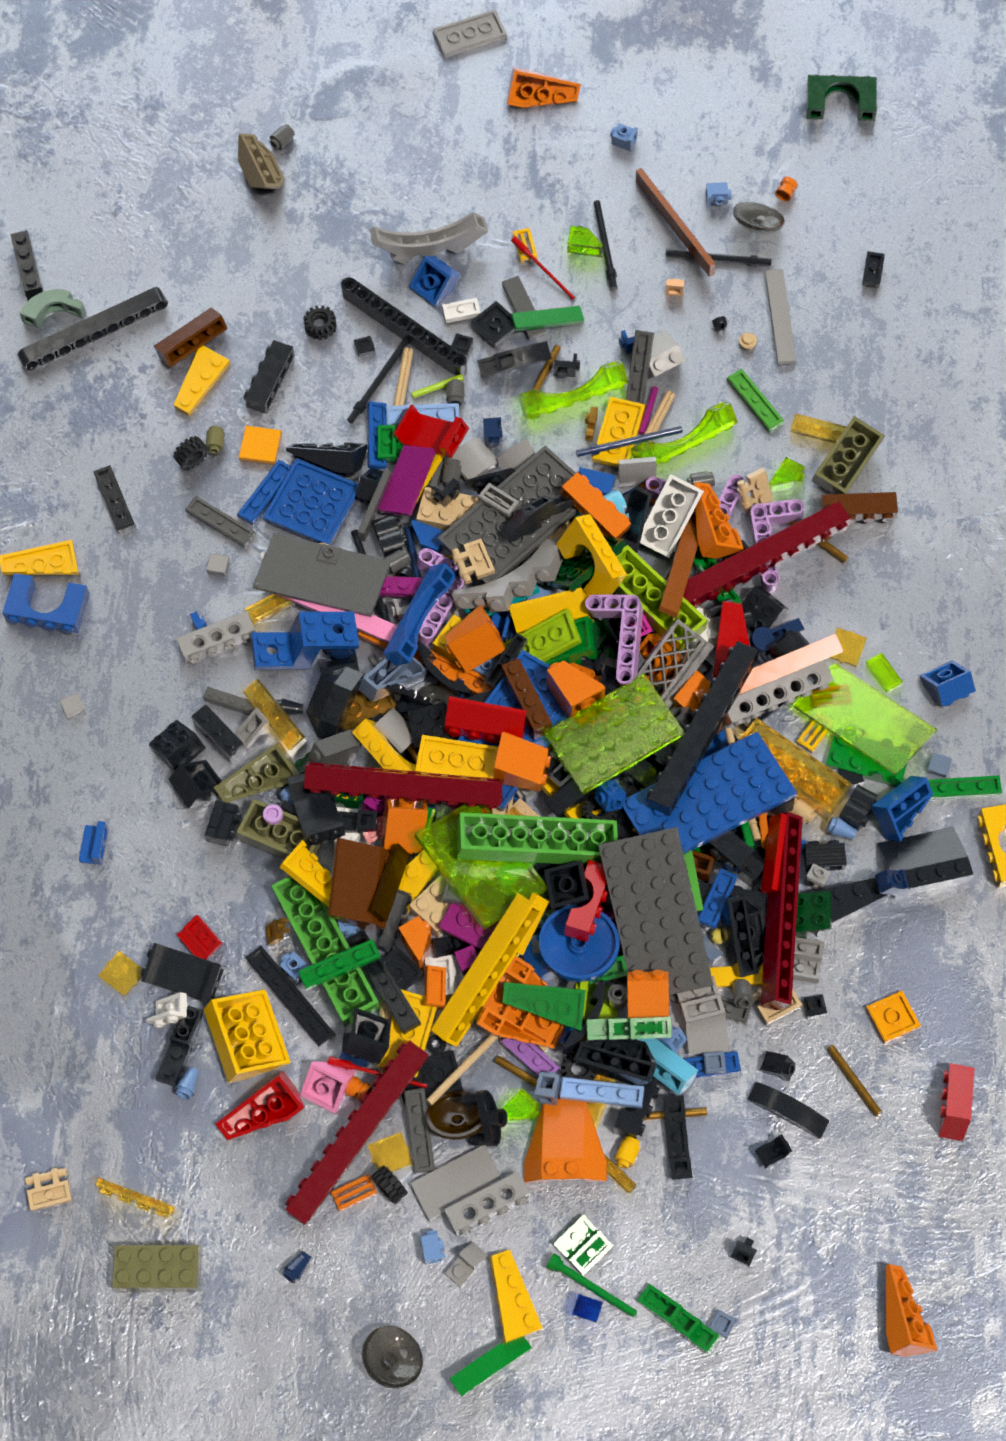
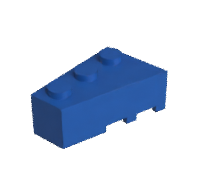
(901, 805)

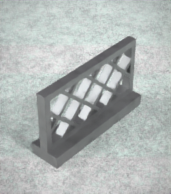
(686, 668)

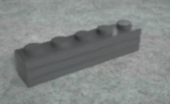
(228, 701)

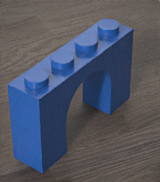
(64, 618)

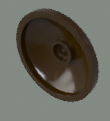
(451, 1119)

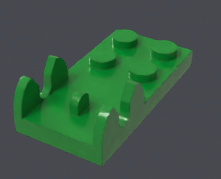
(586, 648)
(850, 759)

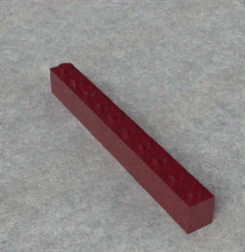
(766, 554)
(404, 783)
(781, 923)
(357, 1132)

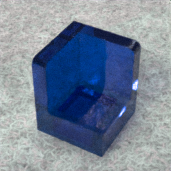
(587, 1308)

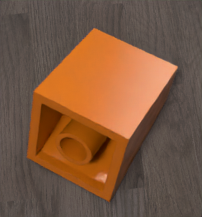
(474, 640)
(573, 688)
(686, 695)
(521, 763)
(402, 821)
(648, 994)

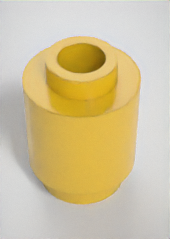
(627, 1152)

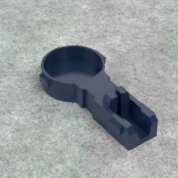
(764, 637)

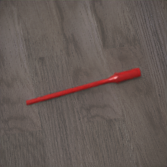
(525, 250)
(349, 1065)

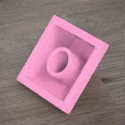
(326, 1085)

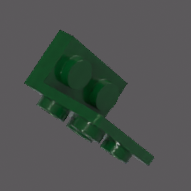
(813, 913)

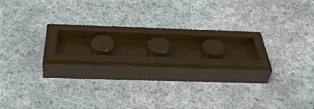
(390, 882)

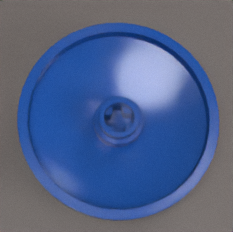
(575, 958)

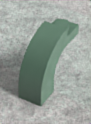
(49, 302)

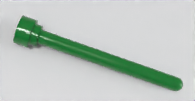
(556, 1264)

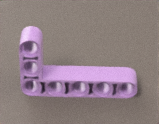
(728, 493)
(769, 519)
(437, 612)
(626, 633)

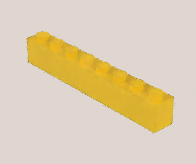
(487, 970)

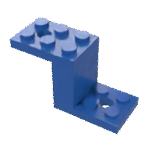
(304, 640)

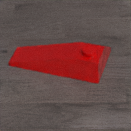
(731, 629)
(269, 1105)

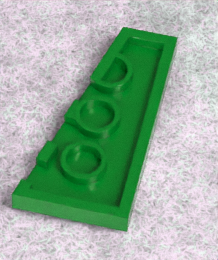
(553, 1003)

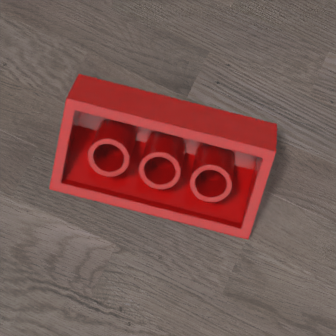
(483, 720)

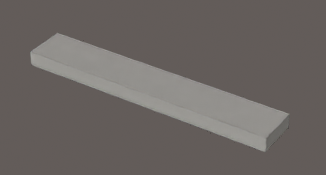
(780, 317)

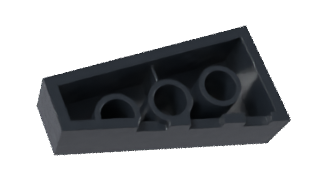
(853, 899)

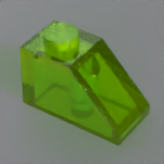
(583, 242)
(787, 476)
(522, 1108)

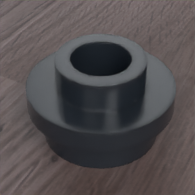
(435, 1038)

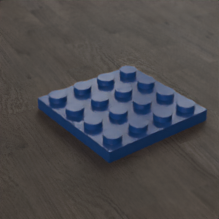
(312, 502)

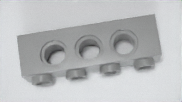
(206, 635)
(512, 1183)

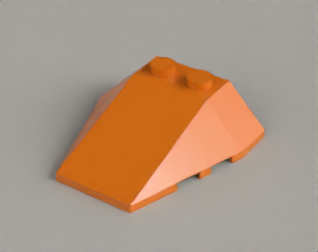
(513, 1022)
(565, 1145)

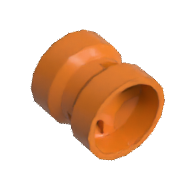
(786, 189)
(357, 1088)

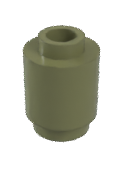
(215, 439)

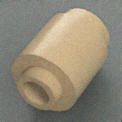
(803, 809)

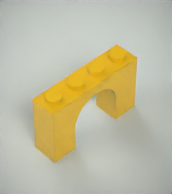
(608, 570)
(380, 748)
(993, 822)

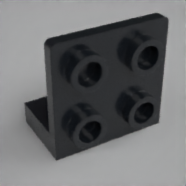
(495, 478)
(763, 607)
(408, 700)
(177, 744)

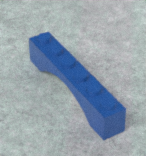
(404, 640)

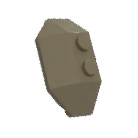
(258, 163)

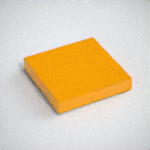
(260, 445)
(893, 1017)

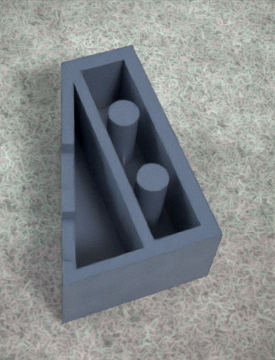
(406, 675)

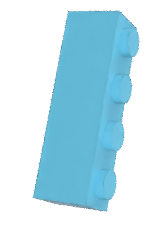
(670, 1067)

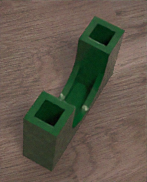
(859, 87)

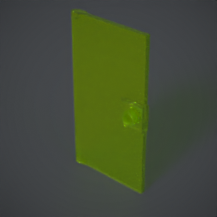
(867, 719)

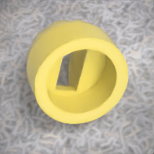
(717, 936)

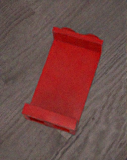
(431, 432)

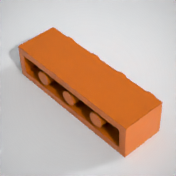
(591, 501)

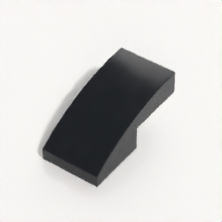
(359, 822)
(447, 946)

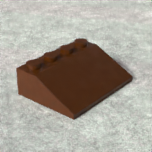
(355, 883)

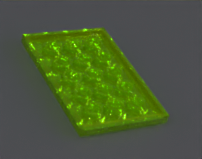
(614, 733)
(481, 884)

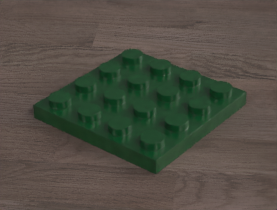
(578, 569)

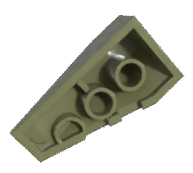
(260, 775)

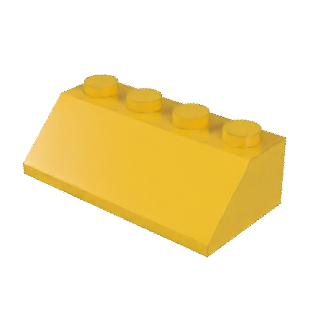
(534, 611)

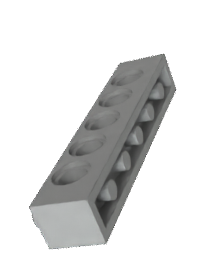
(818, 671)

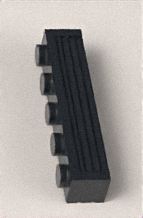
(510, 654)
(395, 920)

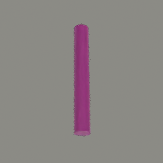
(648, 410)

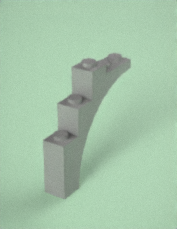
(453, 237)
(521, 582)

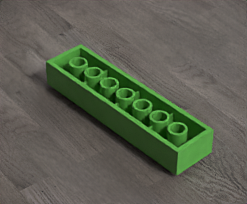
(532, 838)
(323, 939)

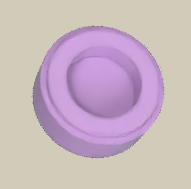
(273, 814)

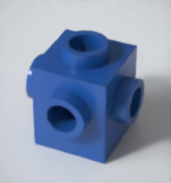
(610, 795)

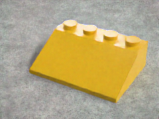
(246, 1035)

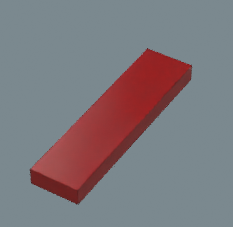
(774, 853)

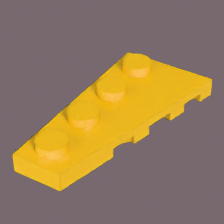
(515, 1305)

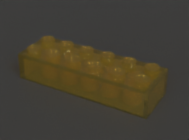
(810, 778)

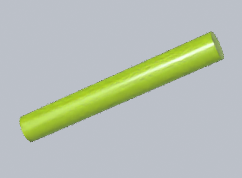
(434, 387)

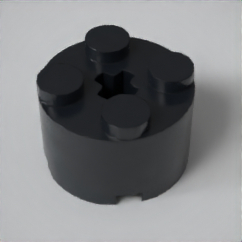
(791, 641)

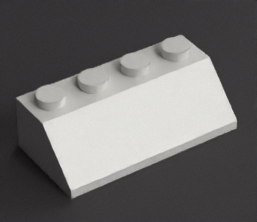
(670, 515)

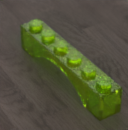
(608, 377)
(716, 419)

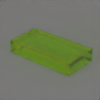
(884, 673)

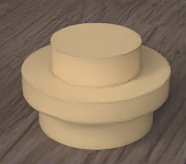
(747, 341)

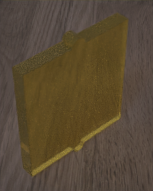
(852, 647)
(121, 973)
(391, 1153)

